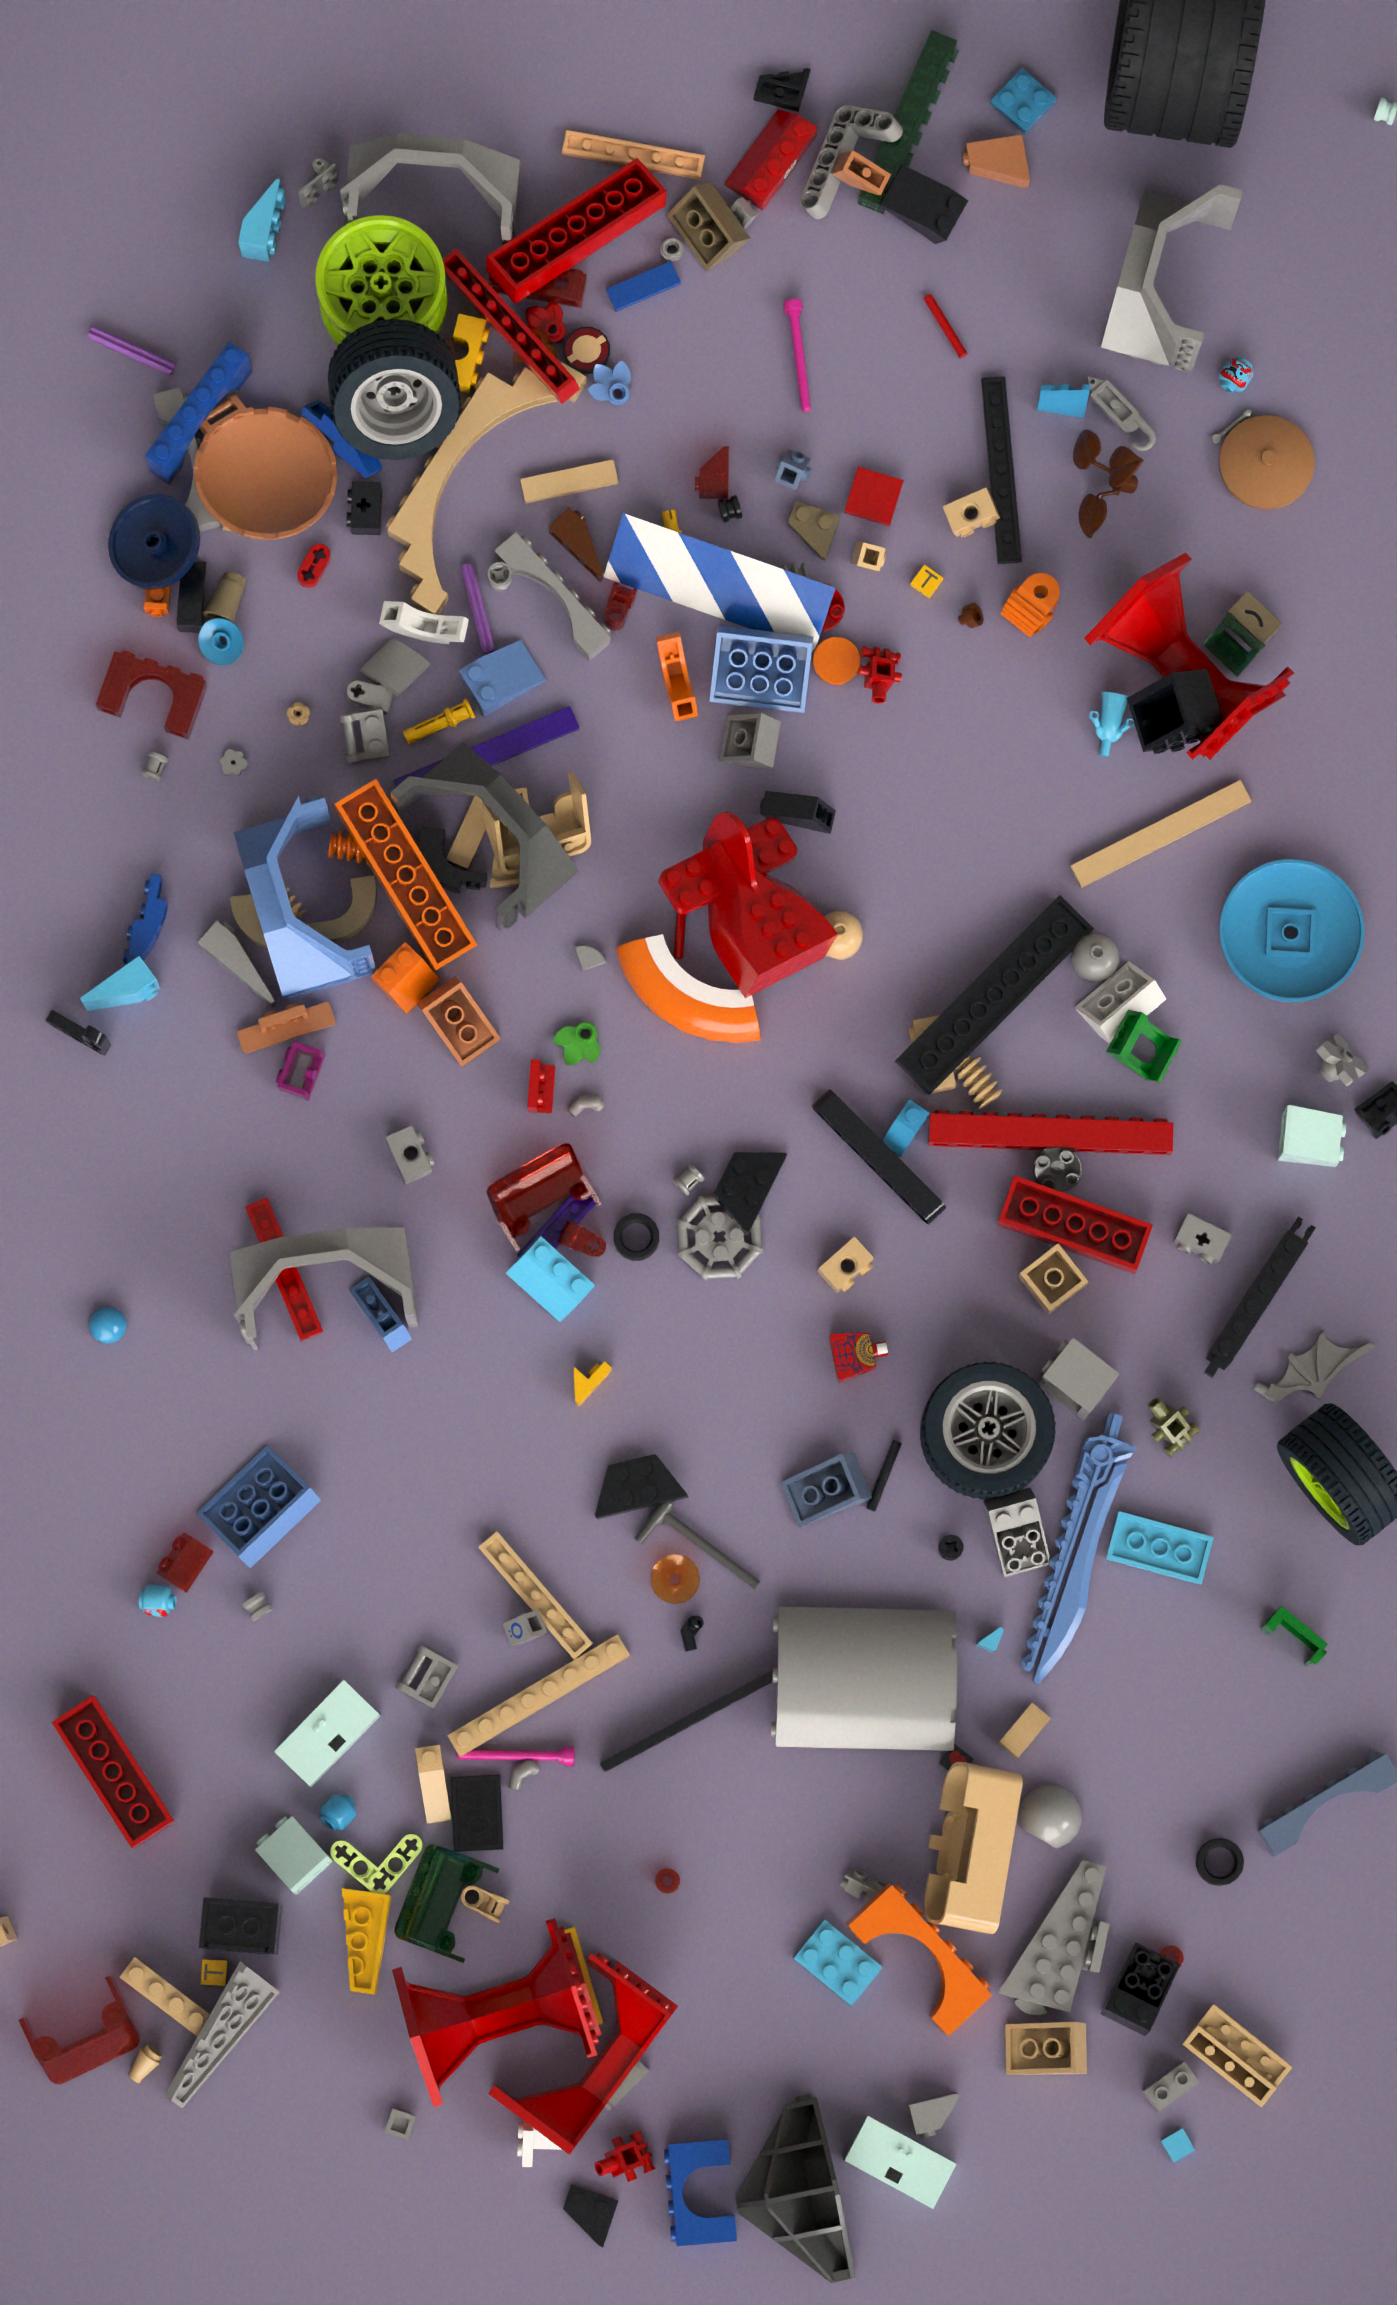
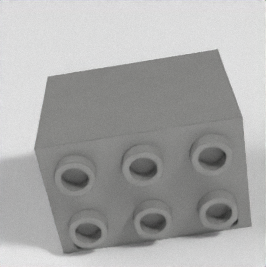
(1077, 1378)

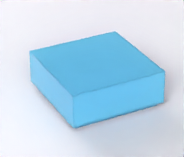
(1177, 2145)

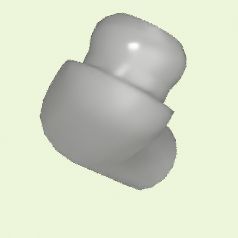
(586, 1101)
(522, 1770)

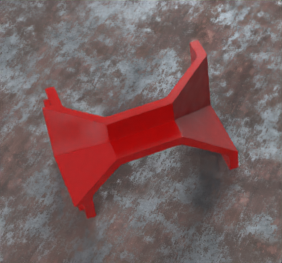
(1153, 628)
(451, 2025)
(569, 2111)

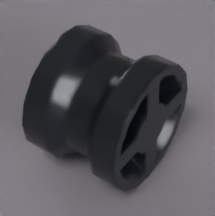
(730, 509)
(948, 1551)

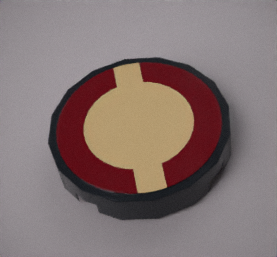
(585, 349)

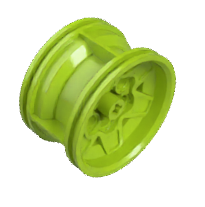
(359, 244)

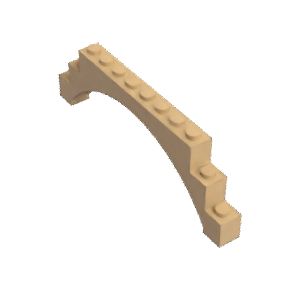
(414, 523)

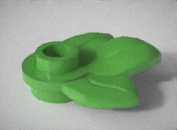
(575, 1045)

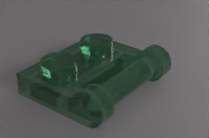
(1228, 650)

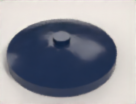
(154, 541)

